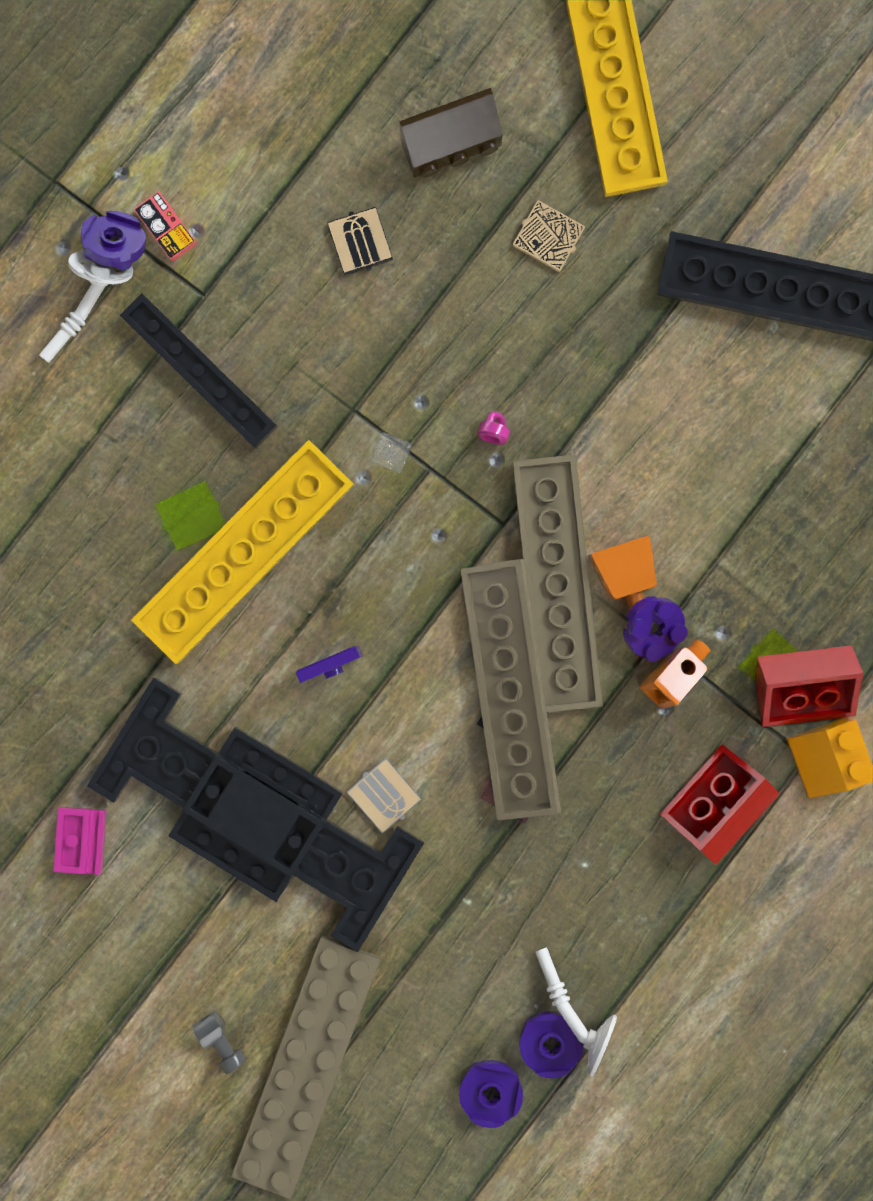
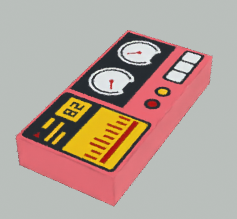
(165, 226)

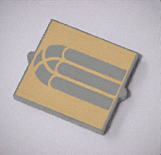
(384, 795)

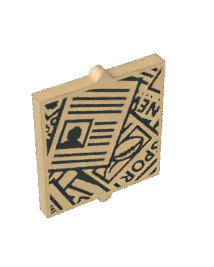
(548, 236)

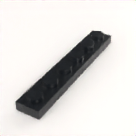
(198, 371)

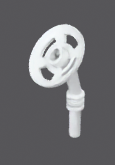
(99, 277)
(593, 1041)

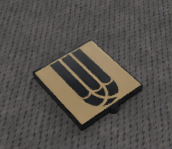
(360, 241)

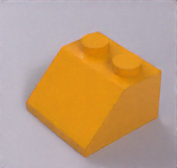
(831, 758)

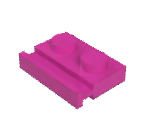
(80, 840)

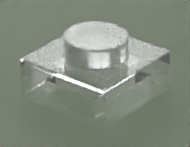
(391, 453)

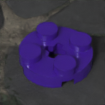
(113, 253)
(665, 639)
(537, 1057)
(502, 1107)

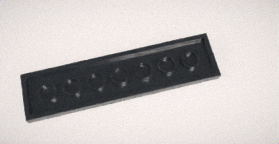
(768, 285)

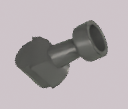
(211, 1033)

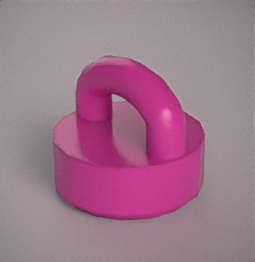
(494, 432)

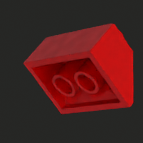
(808, 685)
(719, 803)

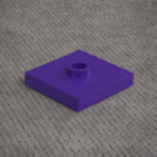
(329, 666)

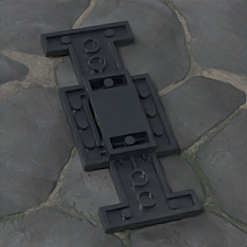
(247, 824)

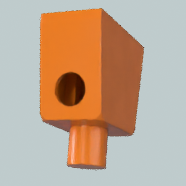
(626, 570)
(668, 683)

